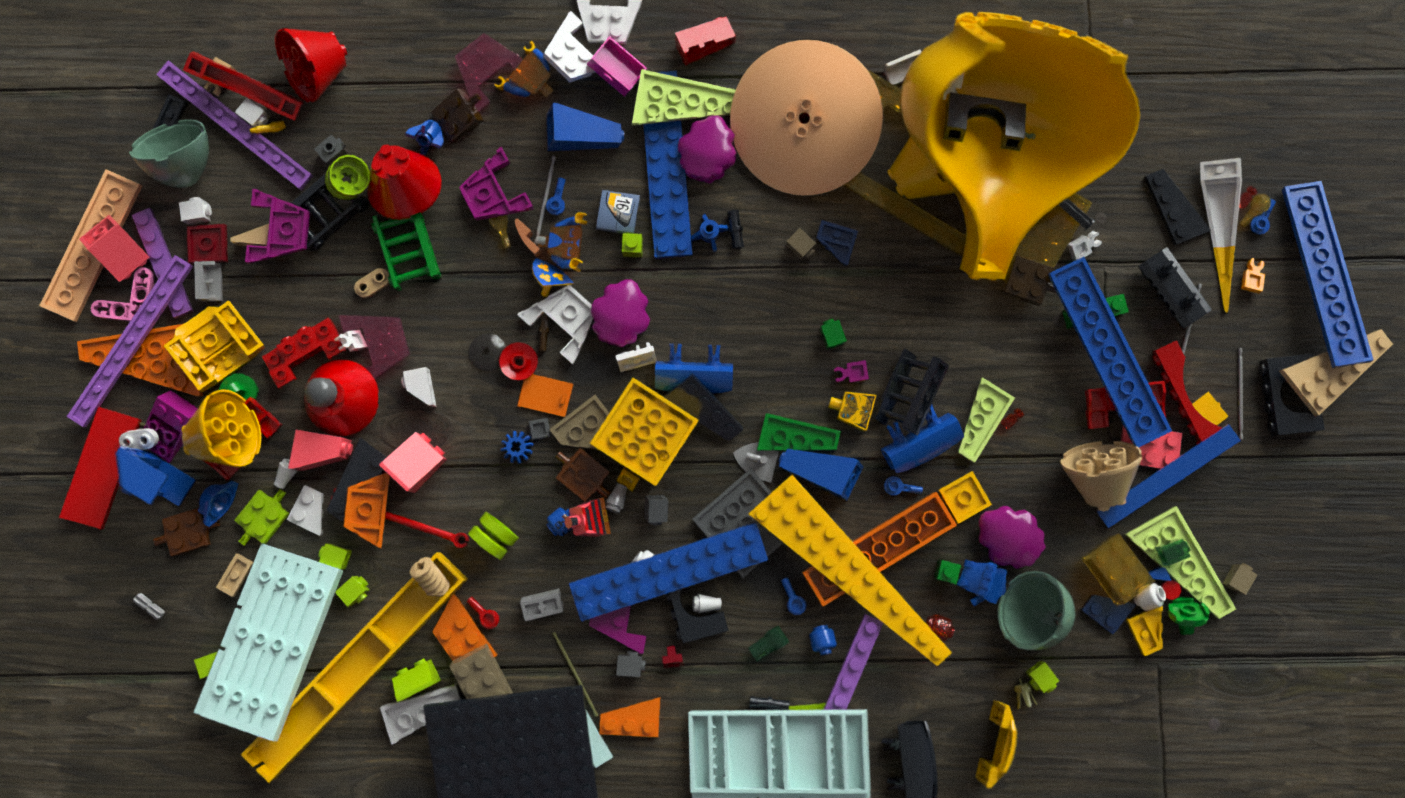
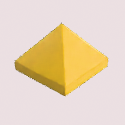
(628, 479)

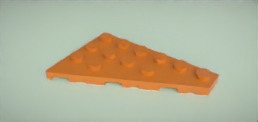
(149, 363)

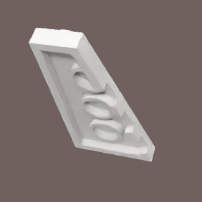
(408, 715)

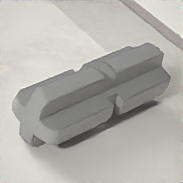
(152, 609)

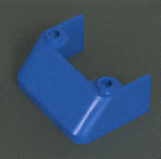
(151, 476)

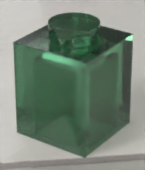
(1173, 551)

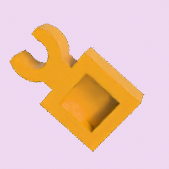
(1252, 278)

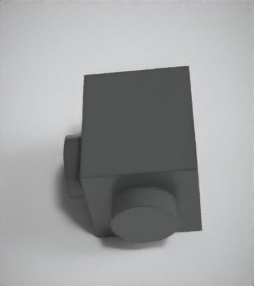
(331, 149)
(656, 509)
(630, 664)

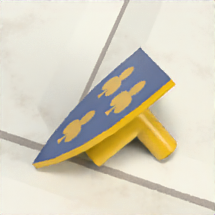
(548, 276)

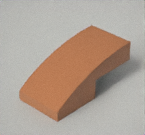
(526, 234)

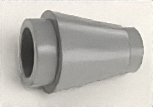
(616, 499)

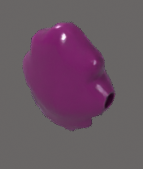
(707, 149)
(620, 313)
(1011, 537)

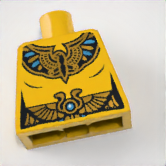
(854, 409)

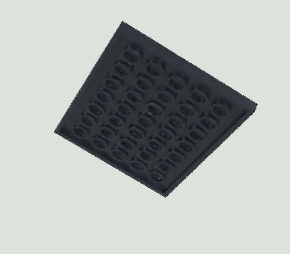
(512, 746)

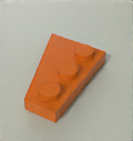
(633, 720)

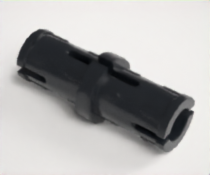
(735, 229)
(768, 703)

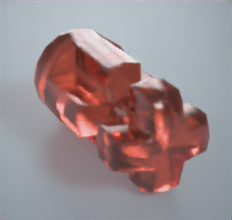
(1246, 198)
(1011, 419)

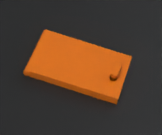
(545, 395)

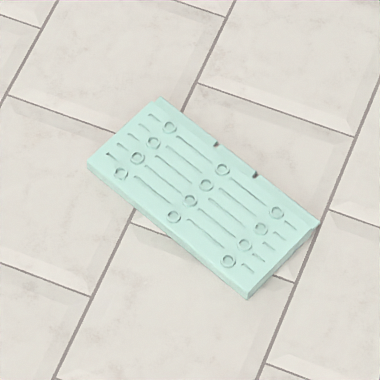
(268, 642)
(779, 754)

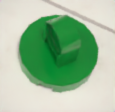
(240, 384)
(1188, 614)

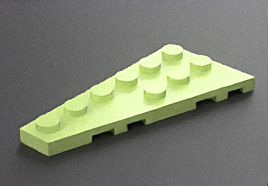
(676, 99)
(1193, 573)

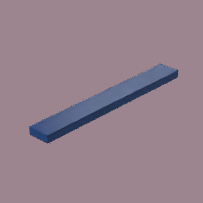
(1171, 474)

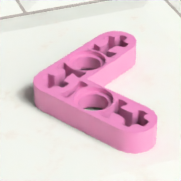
(129, 308)

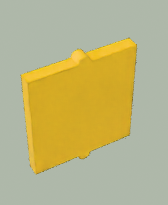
(1210, 409)

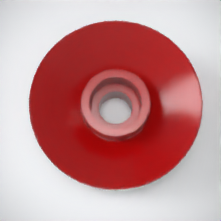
(512, 354)

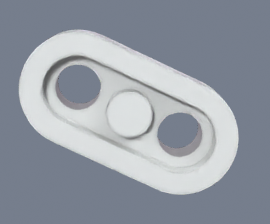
(136, 439)

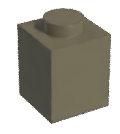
(801, 244)
(1240, 578)

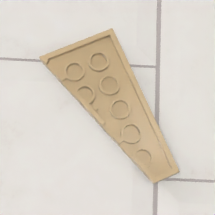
(1321, 384)

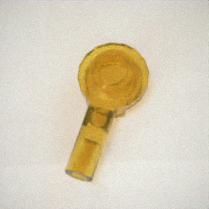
(1259, 204)
(500, 224)

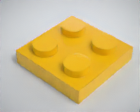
(964, 497)

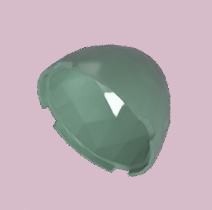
(173, 153)
(1031, 609)

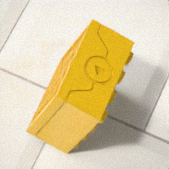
(644, 432)

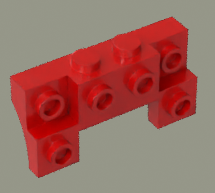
(300, 348)
(1100, 404)
(268, 427)

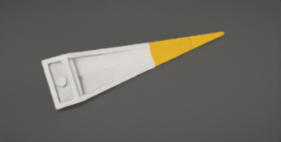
(1221, 191)

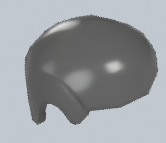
(320, 392)

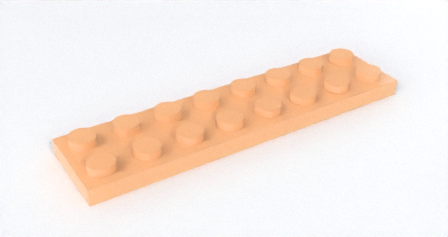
(78, 267)

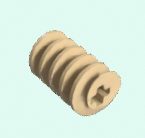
(429, 577)

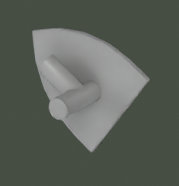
(760, 462)

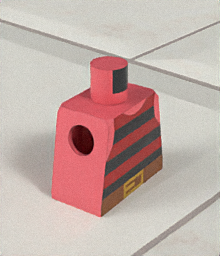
(589, 519)

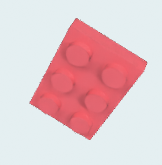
(1159, 451)

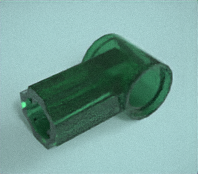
(772, 641)

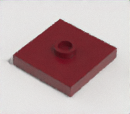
(207, 243)

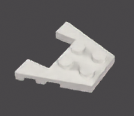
(608, 20)
(567, 53)
(570, 312)

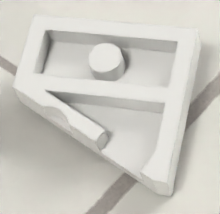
(308, 510)

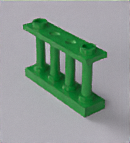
(425, 250)

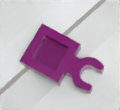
(855, 372)

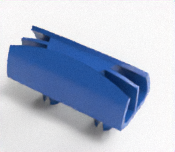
(713, 374)
(932, 440)

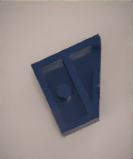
(837, 240)
(1106, 613)

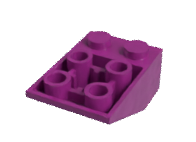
(167, 419)

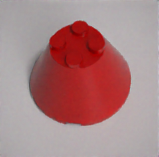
(310, 60)
(402, 182)
(355, 399)

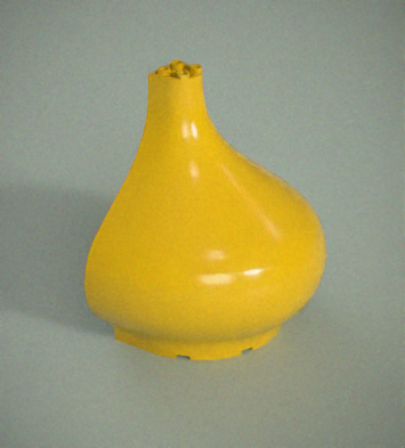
(1074, 106)

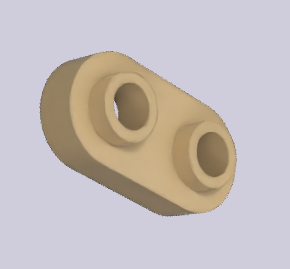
(372, 283)

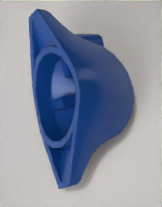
(216, 501)

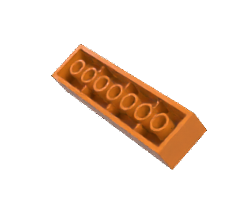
(891, 541)

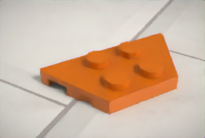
(367, 508)
(458, 630)

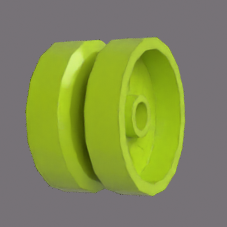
(491, 538)

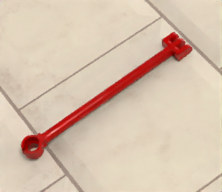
(426, 528)

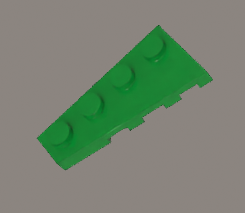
(785, 433)

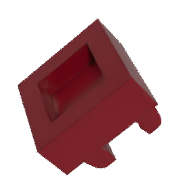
(672, 659)

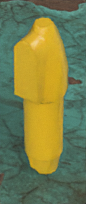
(273, 127)

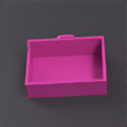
(616, 66)

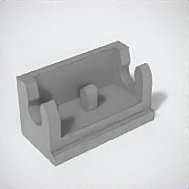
(208, 281)
(542, 604)

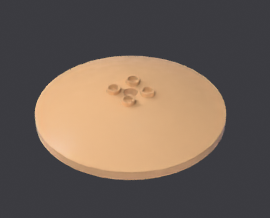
(841, 108)

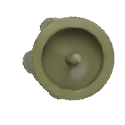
(1025, 689)

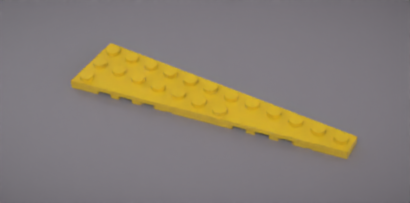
(812, 534)

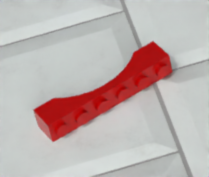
(243, 85)
(1171, 362)

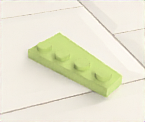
(985, 415)

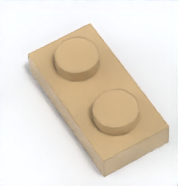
(235, 575)

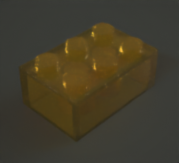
(1117, 569)

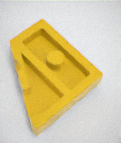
(1147, 630)

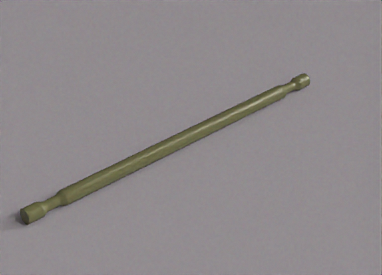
(575, 673)

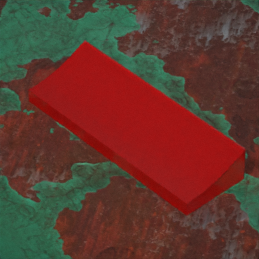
(96, 473)

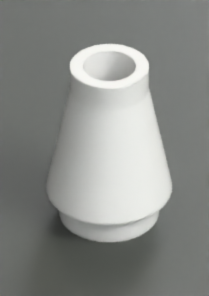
(284, 474)
(705, 603)

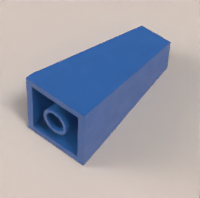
(579, 130)
(825, 471)

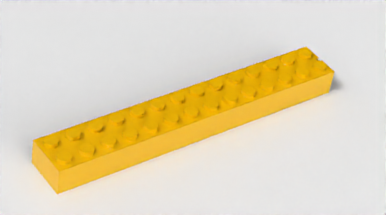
(351, 671)

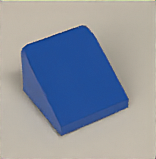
(1160, 573)

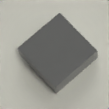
(539, 429)

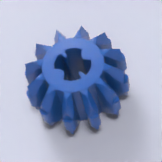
(510, 447)

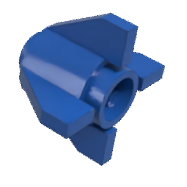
(426, 135)
(709, 236)

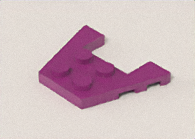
(485, 194)
(286, 228)
(615, 626)

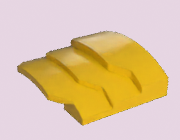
(214, 345)
(989, 771)

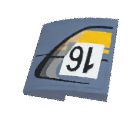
(617, 212)

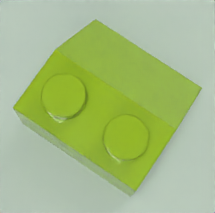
(414, 680)

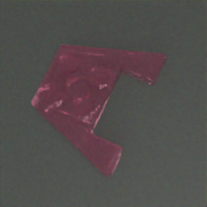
(480, 62)
(383, 337)

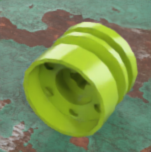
(350, 167)

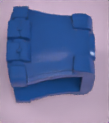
(983, 580)

